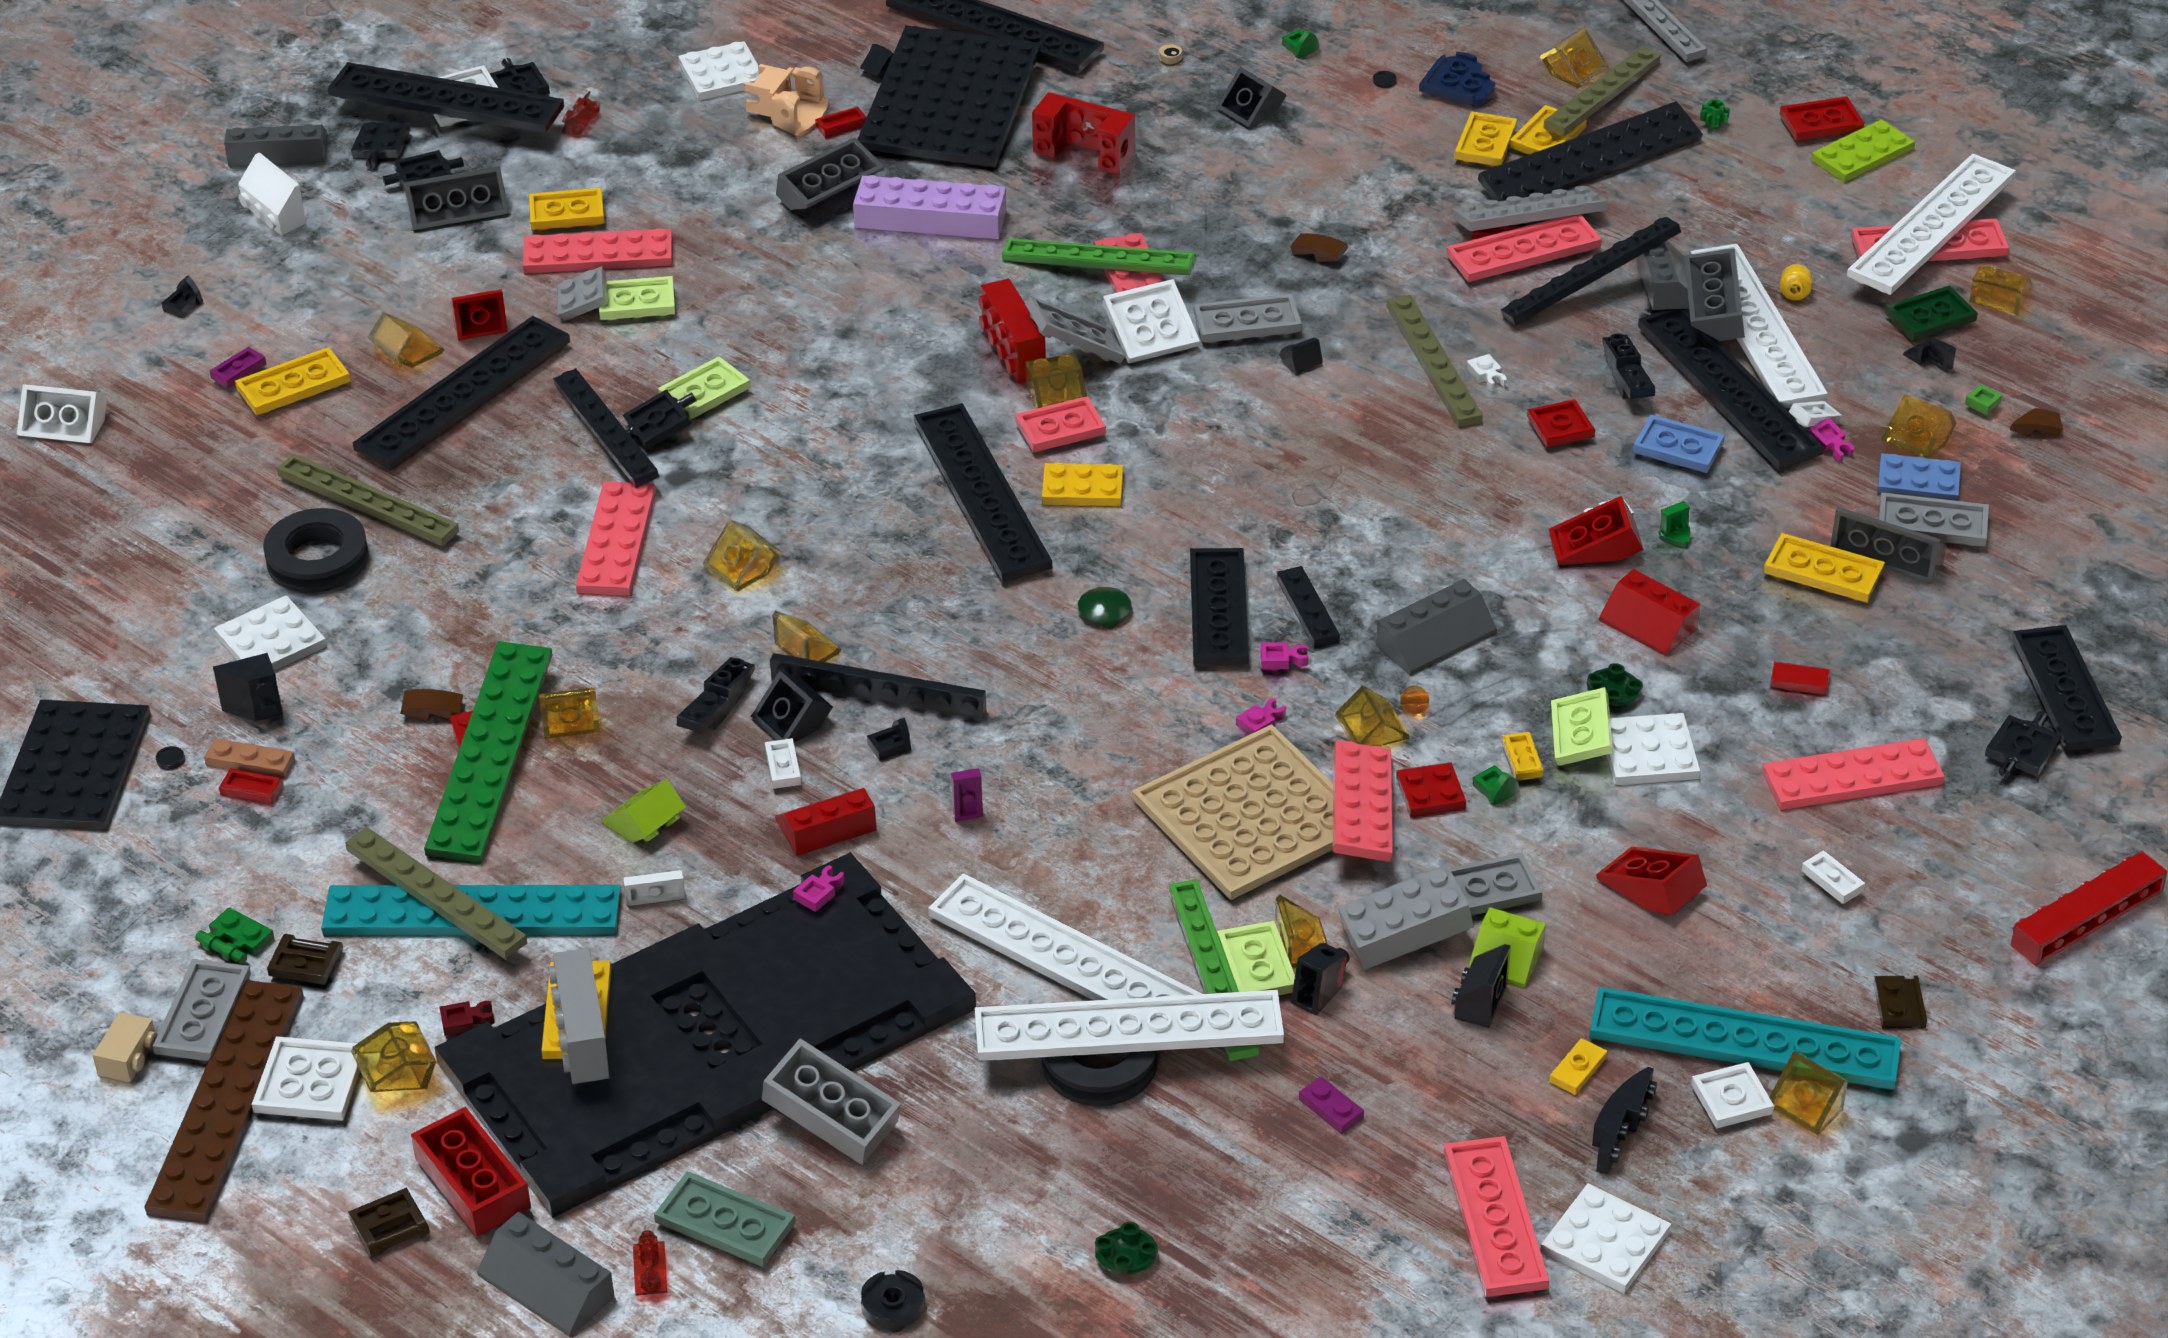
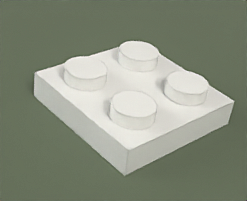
(1732, 1095)

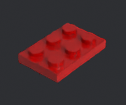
(1821, 118)

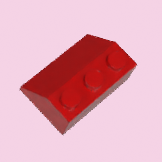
(1650, 612)
(828, 821)

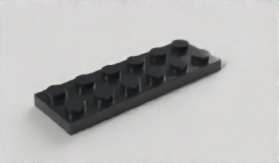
(1218, 606)
(2066, 688)

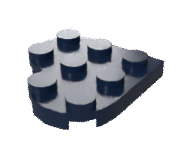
(1459, 80)

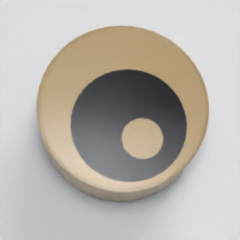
(1170, 54)

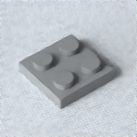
(582, 294)

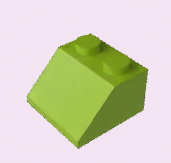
(646, 812)
(1523, 936)

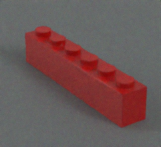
(2088, 908)

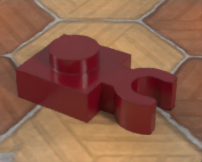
(461, 1017)

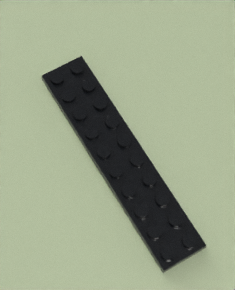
(982, 18)
(446, 97)
(1593, 154)
(1731, 388)
(461, 392)
(983, 492)

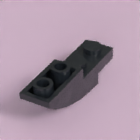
(1626, 367)
(719, 696)
(1622, 1114)

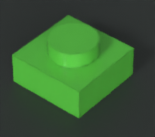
(1983, 399)

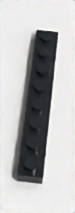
(1590, 271)
(606, 428)
(882, 685)

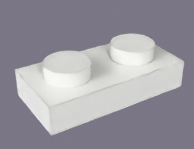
(1812, 413)
(782, 763)
(1833, 877)
(654, 888)

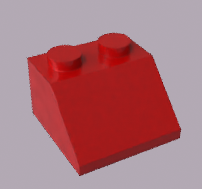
(479, 314)

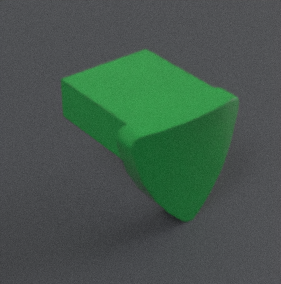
(1301, 42)
(1675, 525)
(1496, 784)

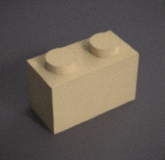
(125, 1047)

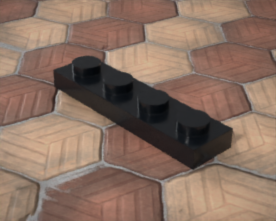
(1308, 607)

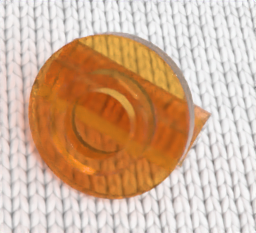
(1414, 699)

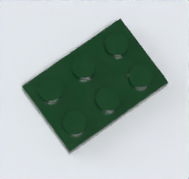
(1931, 313)

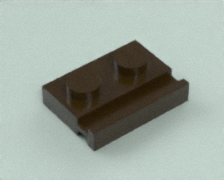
(1899, 1002)

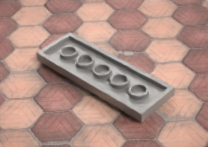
(1529, 209)

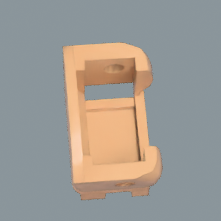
(788, 109)

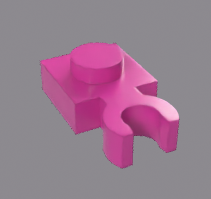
(1832, 438)
(1279, 656)
(1259, 718)
(818, 891)

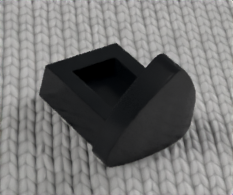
(877, 61)
(183, 299)
(1302, 355)
(890, 740)

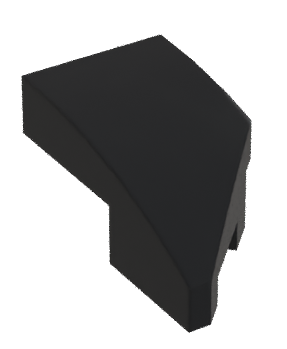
(1935, 352)

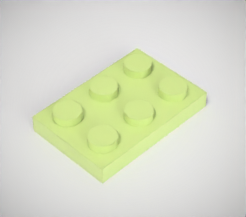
(638, 298)
(709, 384)
(1581, 726)
(1257, 958)

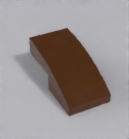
(1322, 246)
(422, 702)

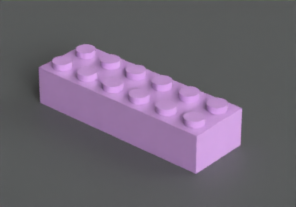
(930, 207)

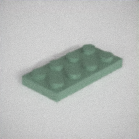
(724, 1218)

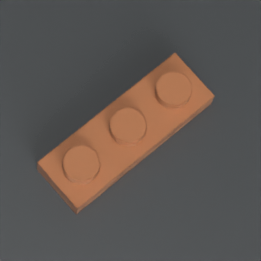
(249, 758)

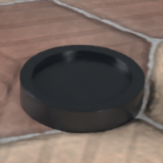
(1384, 79)
(170, 757)

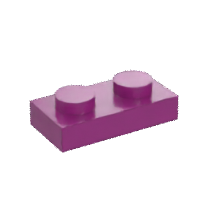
(237, 367)
(967, 794)
(1331, 1105)

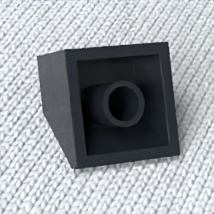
(1250, 99)
(248, 688)
(791, 708)
(1482, 987)

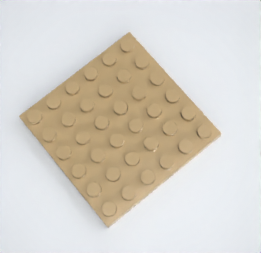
(1245, 811)

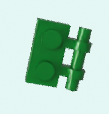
(241, 933)

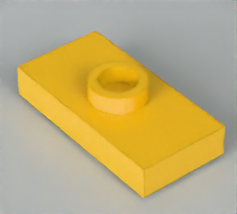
(1522, 756)
(1578, 1066)

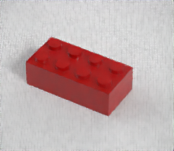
(1010, 327)
(471, 1171)

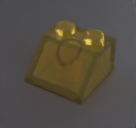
(1575, 59)
(2000, 289)
(403, 342)
(1055, 380)
(1919, 427)
(741, 556)
(569, 713)
(395, 1058)

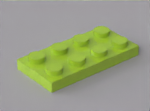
(1862, 151)

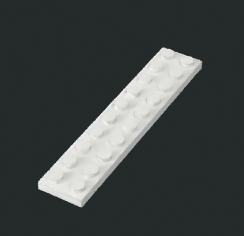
(1931, 224)
(1770, 343)
(1048, 944)
(1128, 1025)

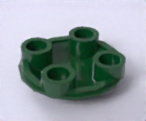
(1104, 606)
(1620, 685)
(1126, 1249)

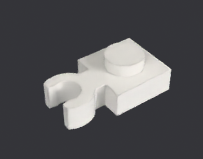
(1486, 369)

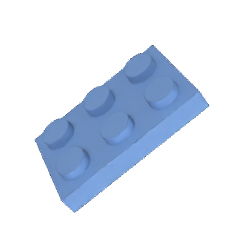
(1678, 443)
(1919, 477)

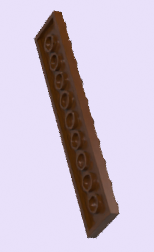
(222, 1103)

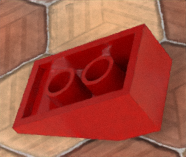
(1597, 535)
(1655, 878)

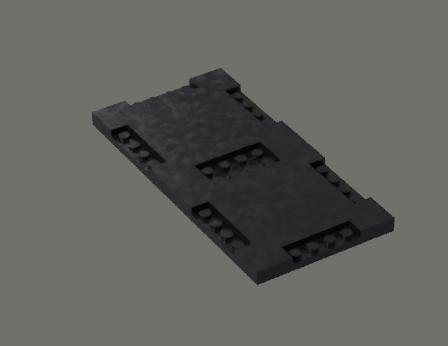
(762, 979)

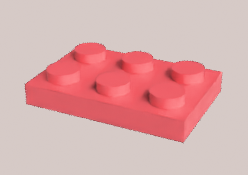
(1060, 424)

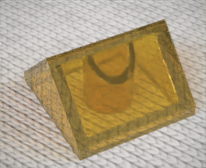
(802, 639)
(1370, 719)
(1297, 928)
(1809, 1093)

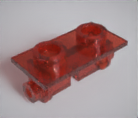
(583, 112)
(649, 1265)

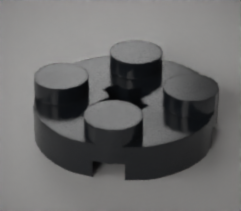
(897, 1314)

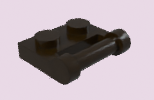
(304, 959)
(387, 1214)

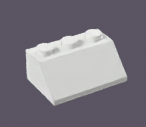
(272, 195)
(61, 413)

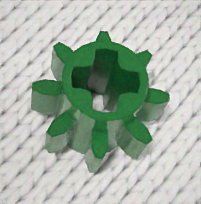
(1714, 114)

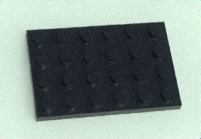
(73, 764)

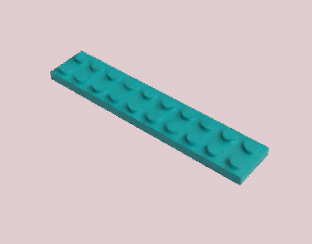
(529, 908)
(1743, 1036)

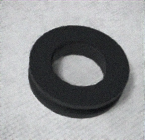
(318, 574)
(1103, 1085)

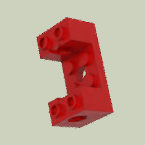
(1064, 120)

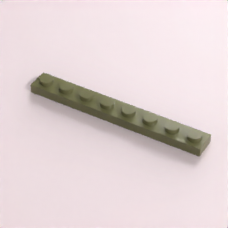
(1602, 91)
(1434, 361)
(368, 499)
(436, 893)

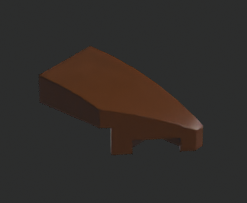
(2038, 419)

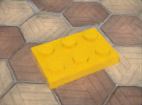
(1534, 137)
(1485, 139)
(566, 209)
(1082, 484)

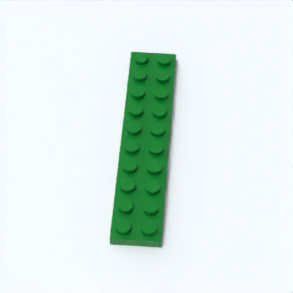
(488, 752)

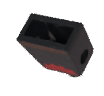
(1319, 977)

